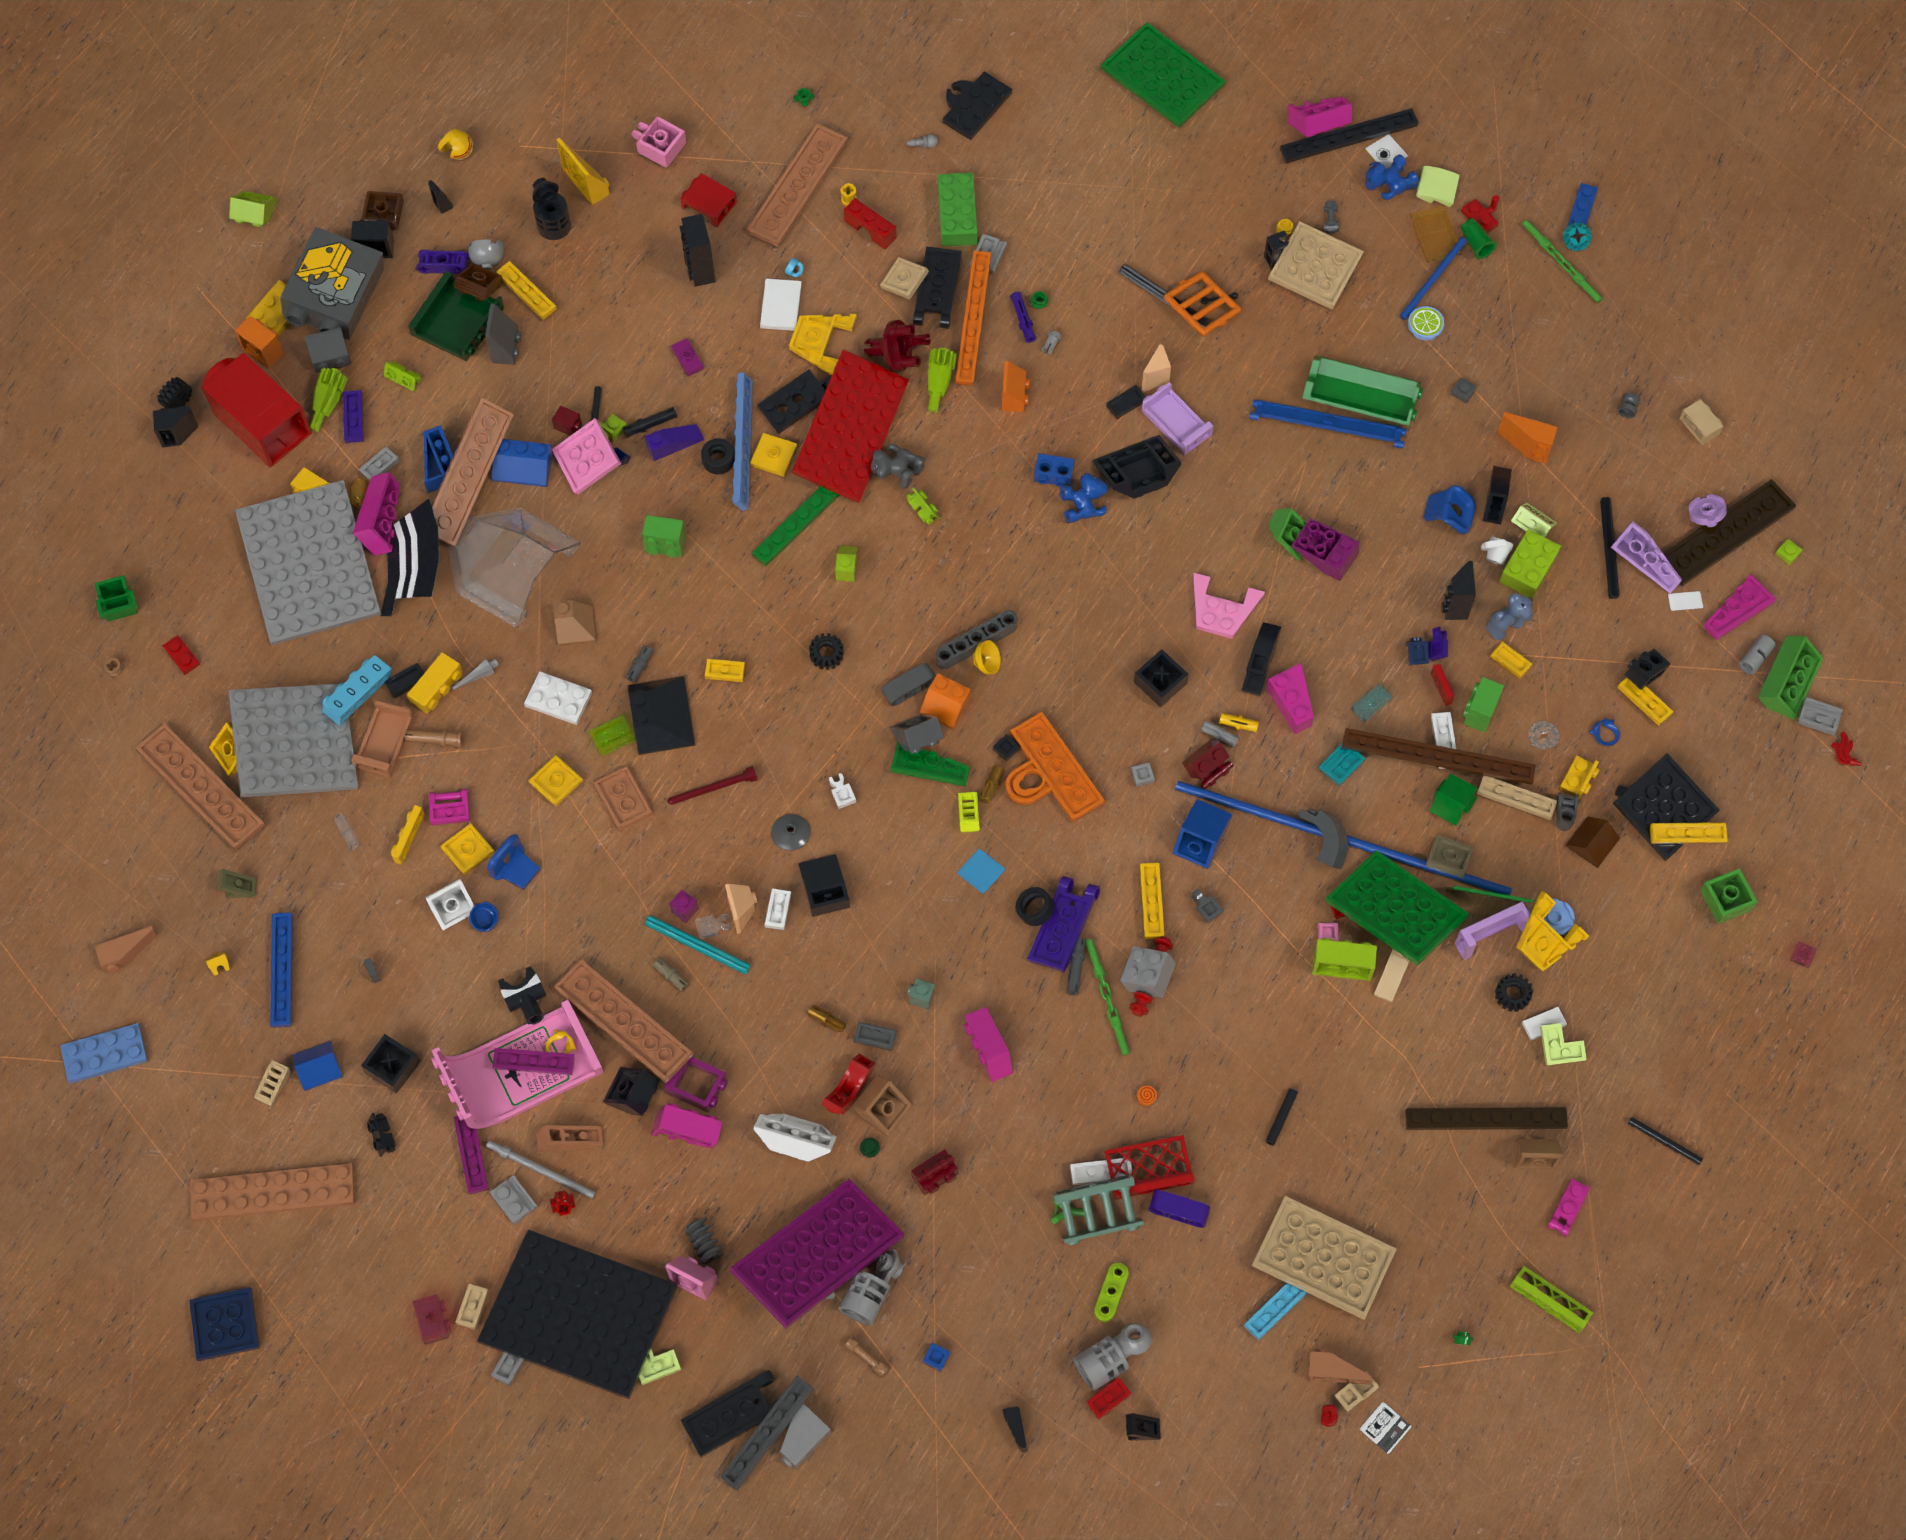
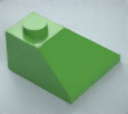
(1286, 527)

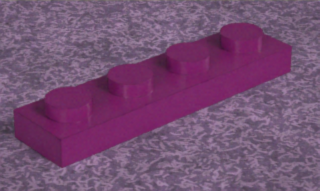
(533, 1061)
(471, 1157)

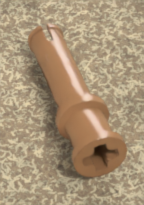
(443, 738)

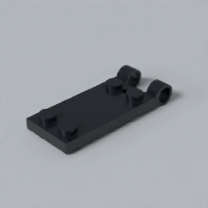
(938, 285)
(729, 1415)

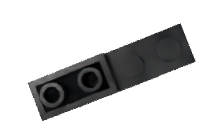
(1261, 658)

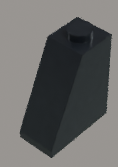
(1497, 495)

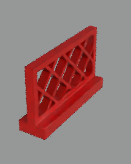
(1158, 1183)

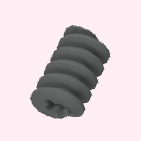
(703, 1241)

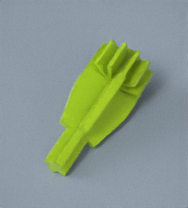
(940, 364)
(326, 395)

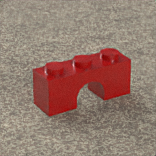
(880, 229)

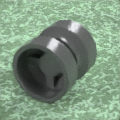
(1629, 404)

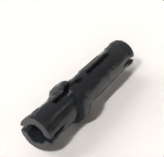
(649, 422)

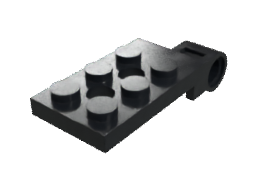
(805, 386)

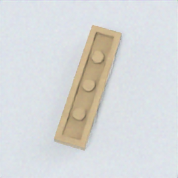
(1517, 797)

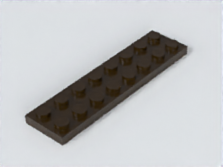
(1739, 525)

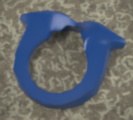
(1610, 725)

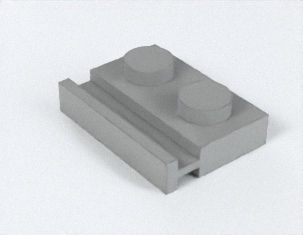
(993, 245)
(1819, 716)
(513, 1200)

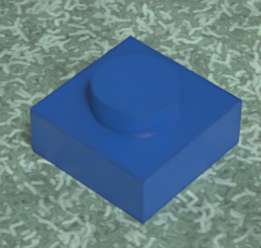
(936, 1357)

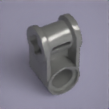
(1566, 807)

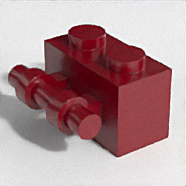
(1207, 759)
(935, 1172)

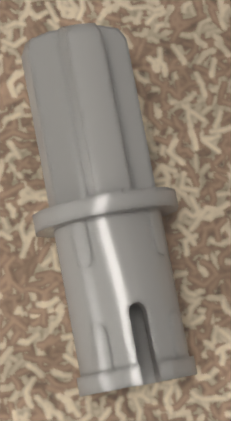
(1220, 733)

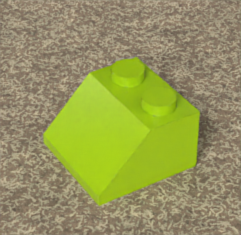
(252, 208)

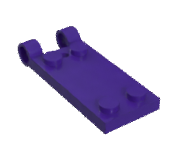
(1062, 931)

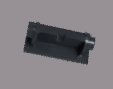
(377, 1126)

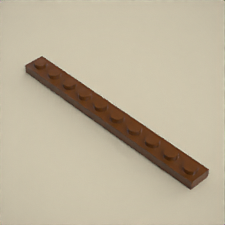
(1439, 756)

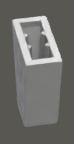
(803, 1437)

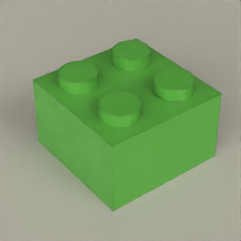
(664, 536)
(1482, 704)
(1728, 896)

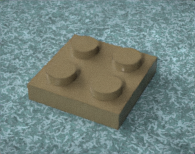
(1450, 856)

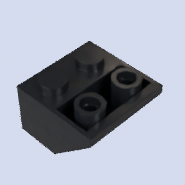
(174, 425)

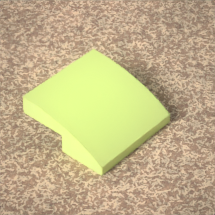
(1437, 185)

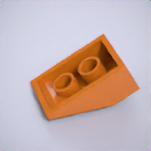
(1528, 436)

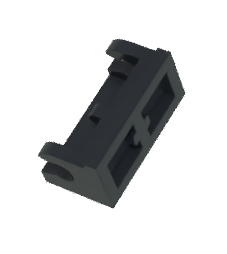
(1274, 248)

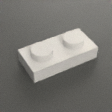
(778, 909)

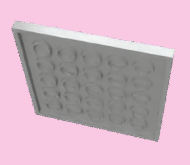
(289, 743)

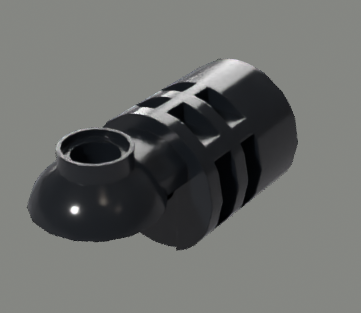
(550, 210)

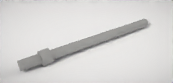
(506, 1152)

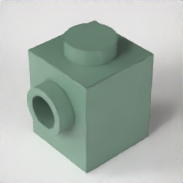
(921, 993)

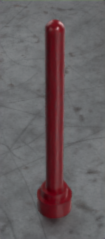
(748, 775)

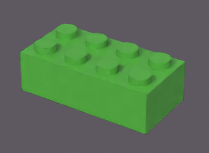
(957, 209)

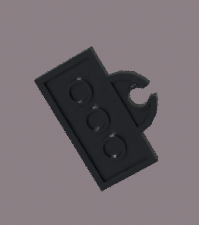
(974, 104)

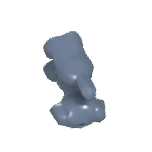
(1514, 615)

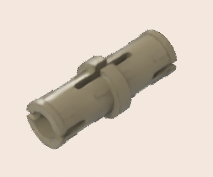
(671, 974)

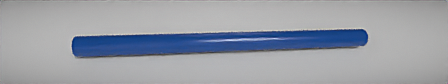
(1433, 278)

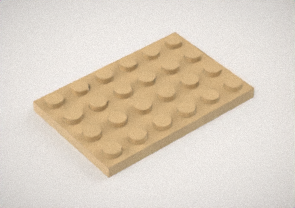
(1324, 1257)

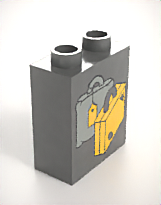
(331, 283)

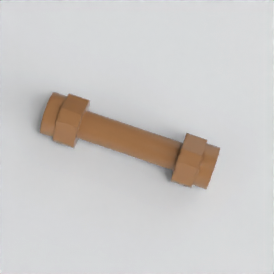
(853, 1345)

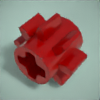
(562, 1203)

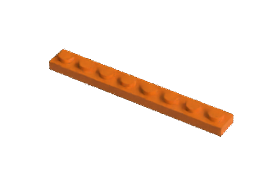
(973, 318)

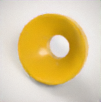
(987, 657)

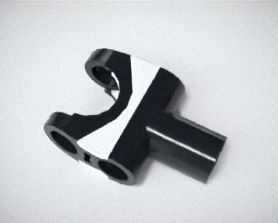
(525, 996)

